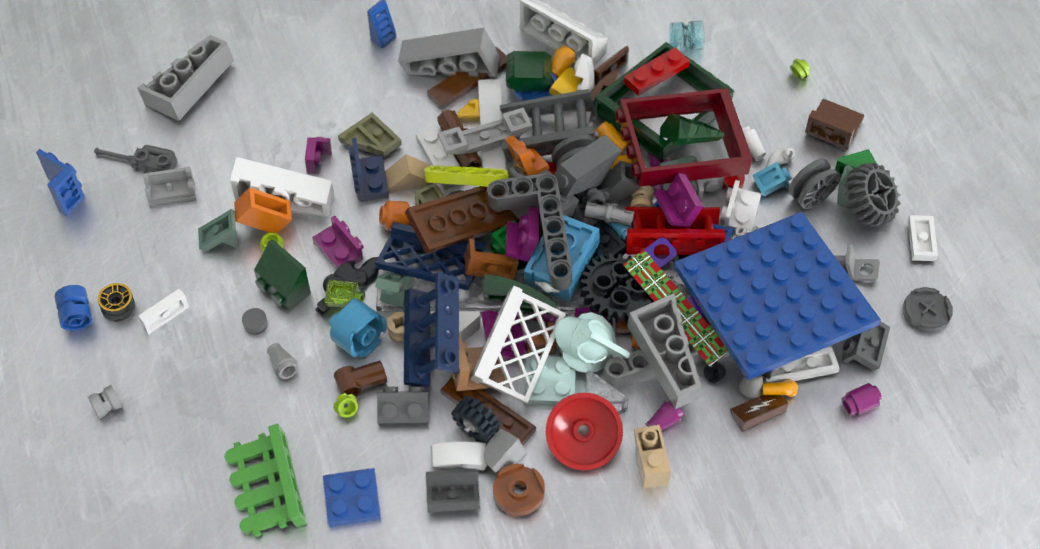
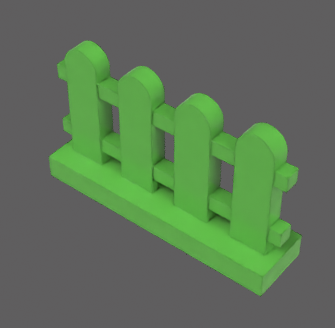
(275, 491)

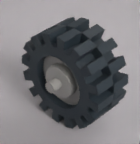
(475, 419)

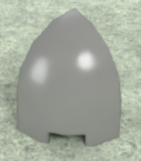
(503, 450)

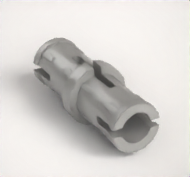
(609, 214)

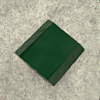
(528, 71)
(688, 131)

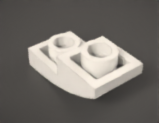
(585, 71)
(458, 454)

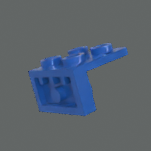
(63, 182)

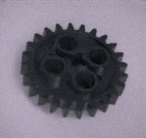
(612, 280)

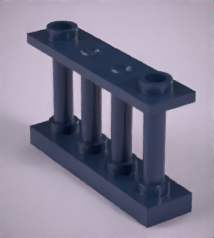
(417, 331)

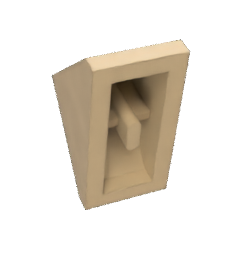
(406, 174)

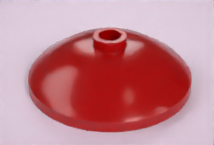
(599, 442)

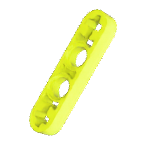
(463, 175)

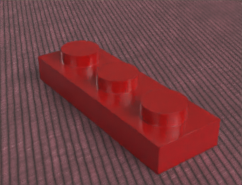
(656, 71)

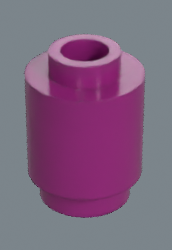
(861, 399)

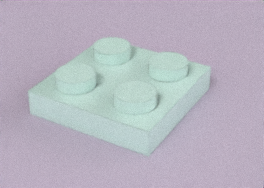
(553, 383)

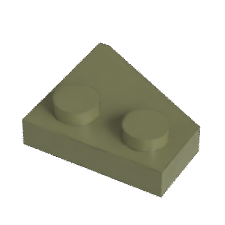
(371, 136)

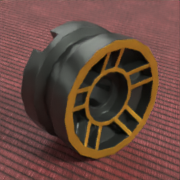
(116, 293)

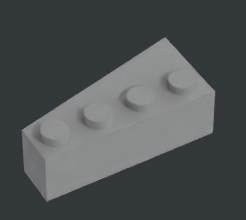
(449, 53)
(187, 79)
(666, 348)

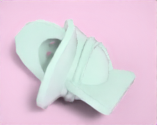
(587, 342)

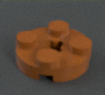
(524, 477)

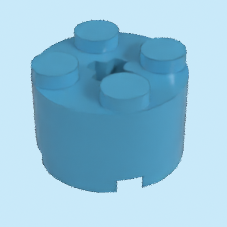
(357, 328)

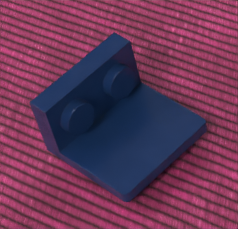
(368, 175)

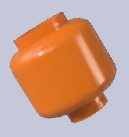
(393, 212)

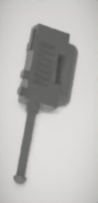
(148, 158)

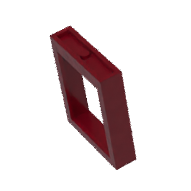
(658, 106)

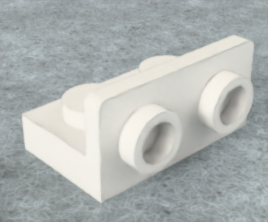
(741, 207)

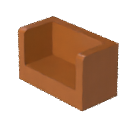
(488, 263)

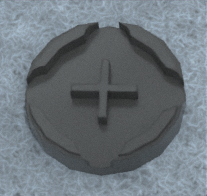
(927, 310)

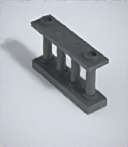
(554, 104)

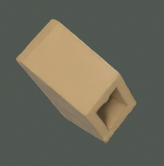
(652, 456)

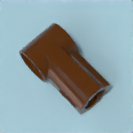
(354, 380)

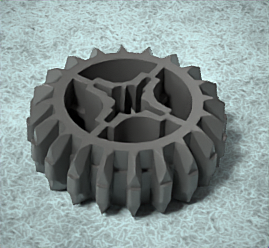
(872, 194)

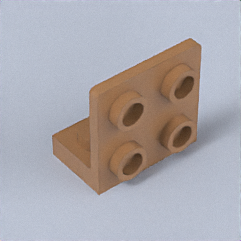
(467, 361)

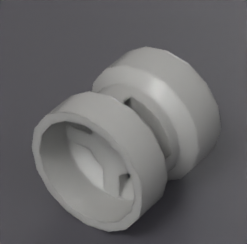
(105, 401)

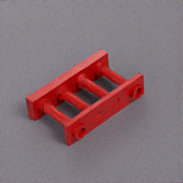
(652, 224)

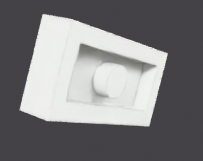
(922, 238)
(163, 311)

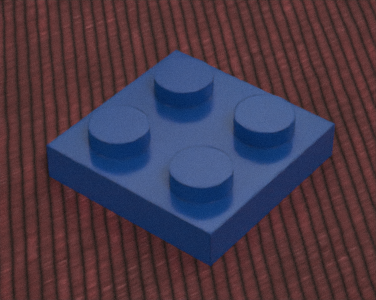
(351, 497)

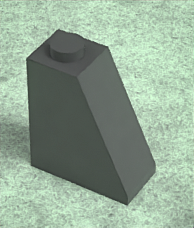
(587, 167)

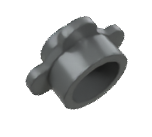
(595, 196)

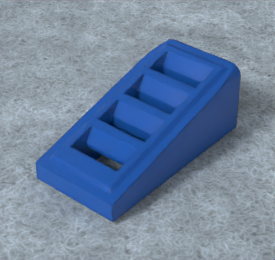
(381, 27)

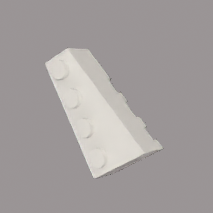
(306, 193)

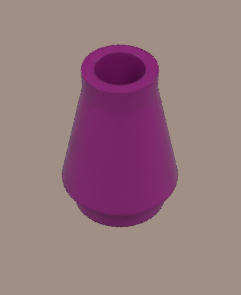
(665, 416)

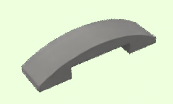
(487, 135)

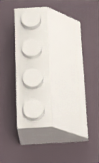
(560, 30)

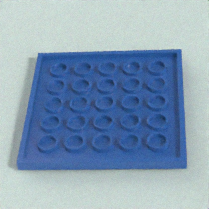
(776, 295)

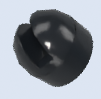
(709, 372)

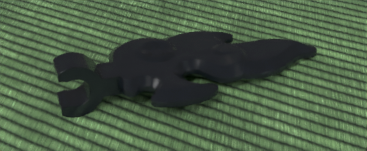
(348, 272)

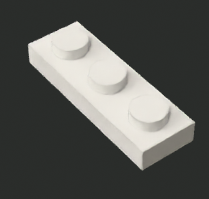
(434, 150)
(813, 365)

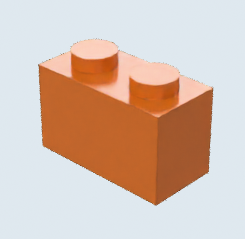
(262, 211)

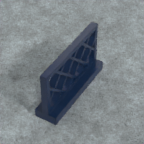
(406, 240)

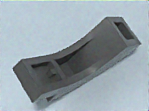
(617, 183)

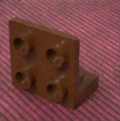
(834, 123)

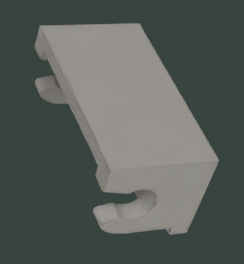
(169, 186)

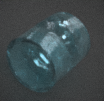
(687, 35)

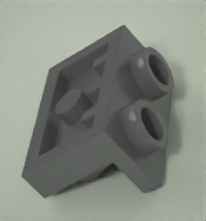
(867, 346)

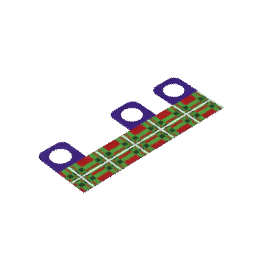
(648, 273)

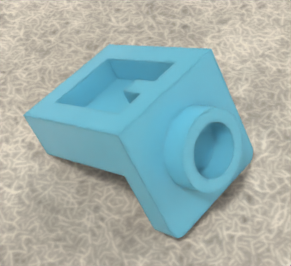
(772, 178)

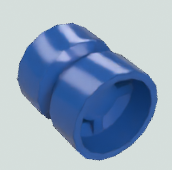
(73, 307)

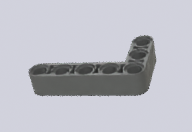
(549, 220)

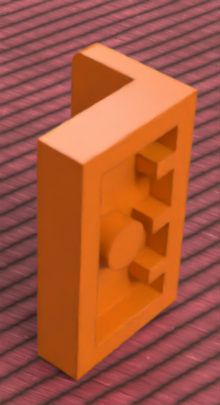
(526, 159)

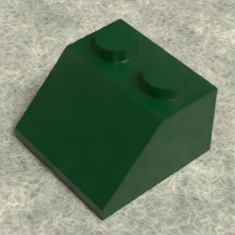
(282, 276)

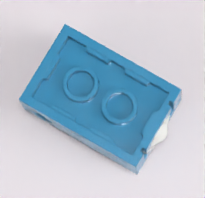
(582, 244)

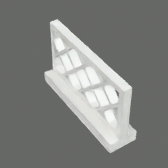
(496, 341)

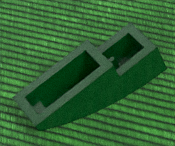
(497, 288)

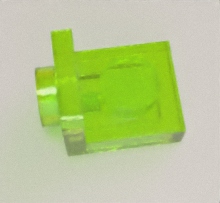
(341, 292)

